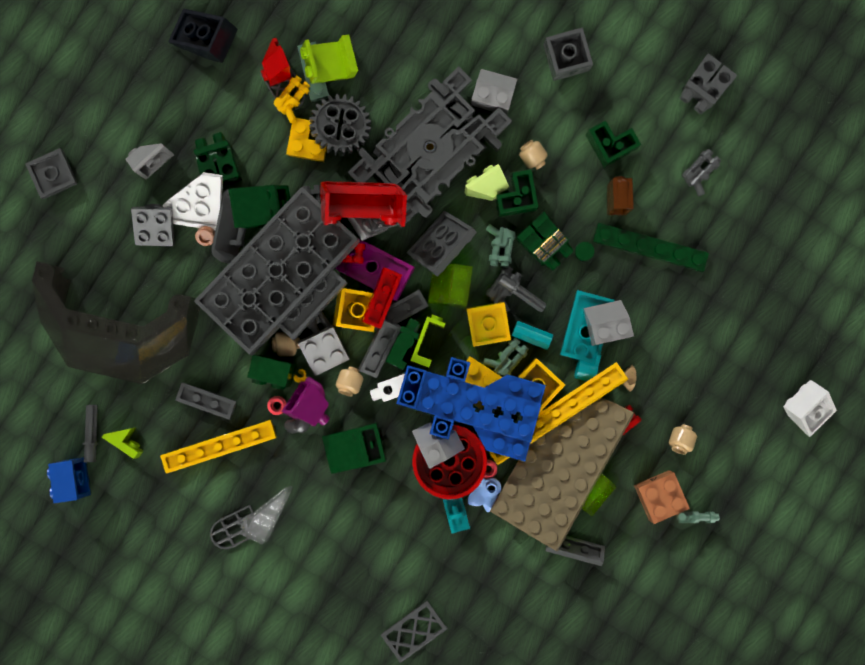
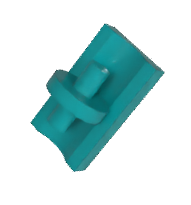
(456, 515)

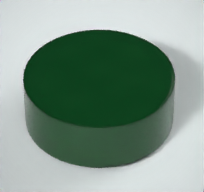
(584, 251)

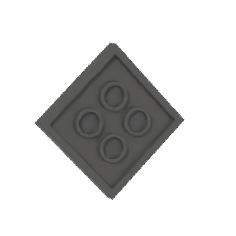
(441, 243)

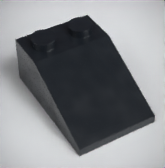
(203, 34)

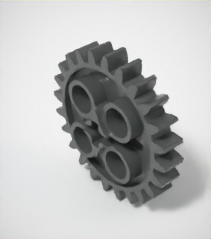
(322, 121)

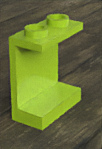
(329, 60)
(435, 320)

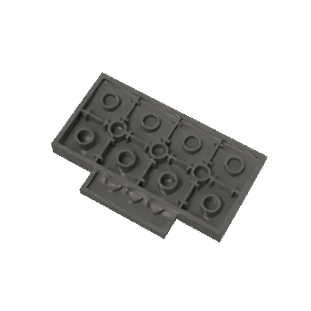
(280, 275)

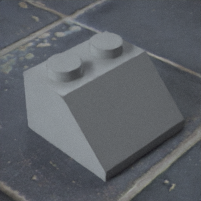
(493, 91)
(608, 322)

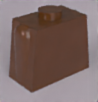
(619, 196)

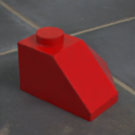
(275, 65)

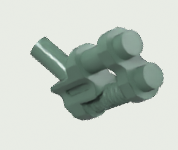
(503, 239)
(504, 365)
(695, 517)

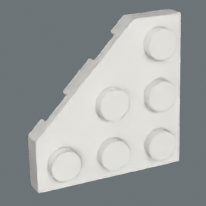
(198, 202)

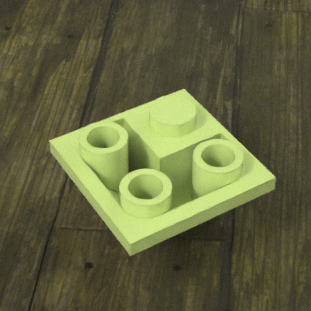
(487, 185)

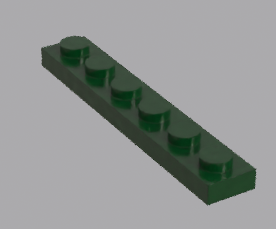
(650, 247)

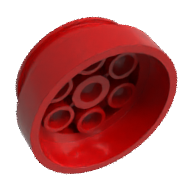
(470, 477)

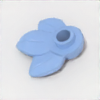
(483, 495)

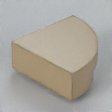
(630, 372)

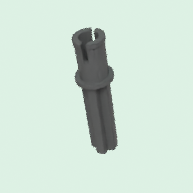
(515, 287)
(90, 433)

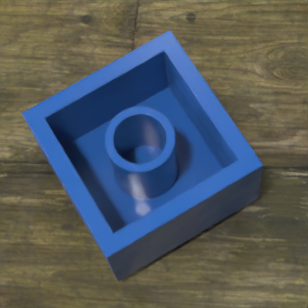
(68, 480)

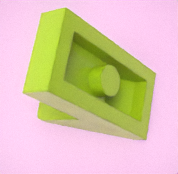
(120, 440)

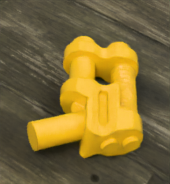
(286, 102)

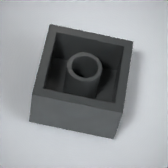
(567, 54)

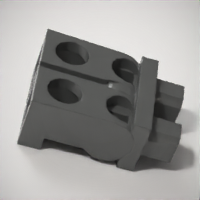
(703, 89)

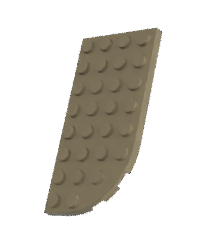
(561, 472)

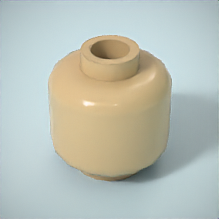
(533, 154)
(284, 345)
(349, 381)
(682, 439)

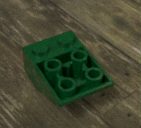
(257, 205)
(354, 448)

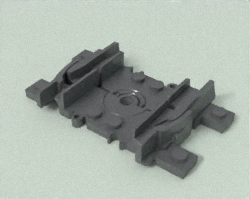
(430, 127)

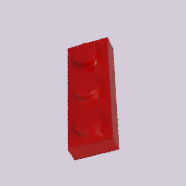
(381, 298)

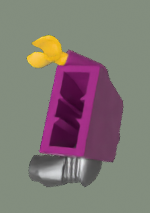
(306, 405)

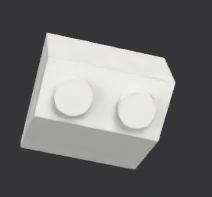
(810, 407)

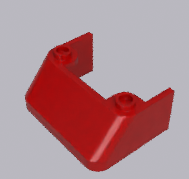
(363, 201)

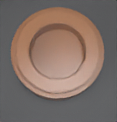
(205, 236)

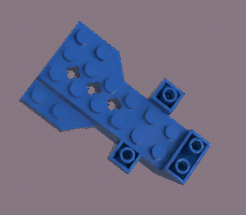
(453, 400)

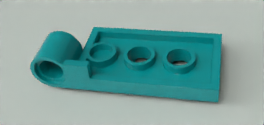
(576, 345)

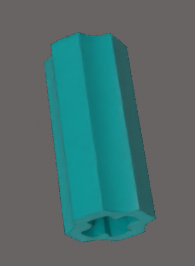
(532, 335)

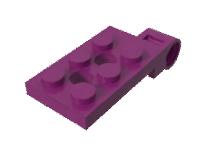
(373, 254)

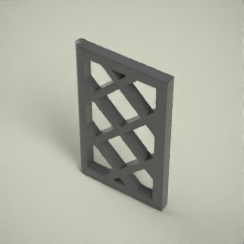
(398, 627)

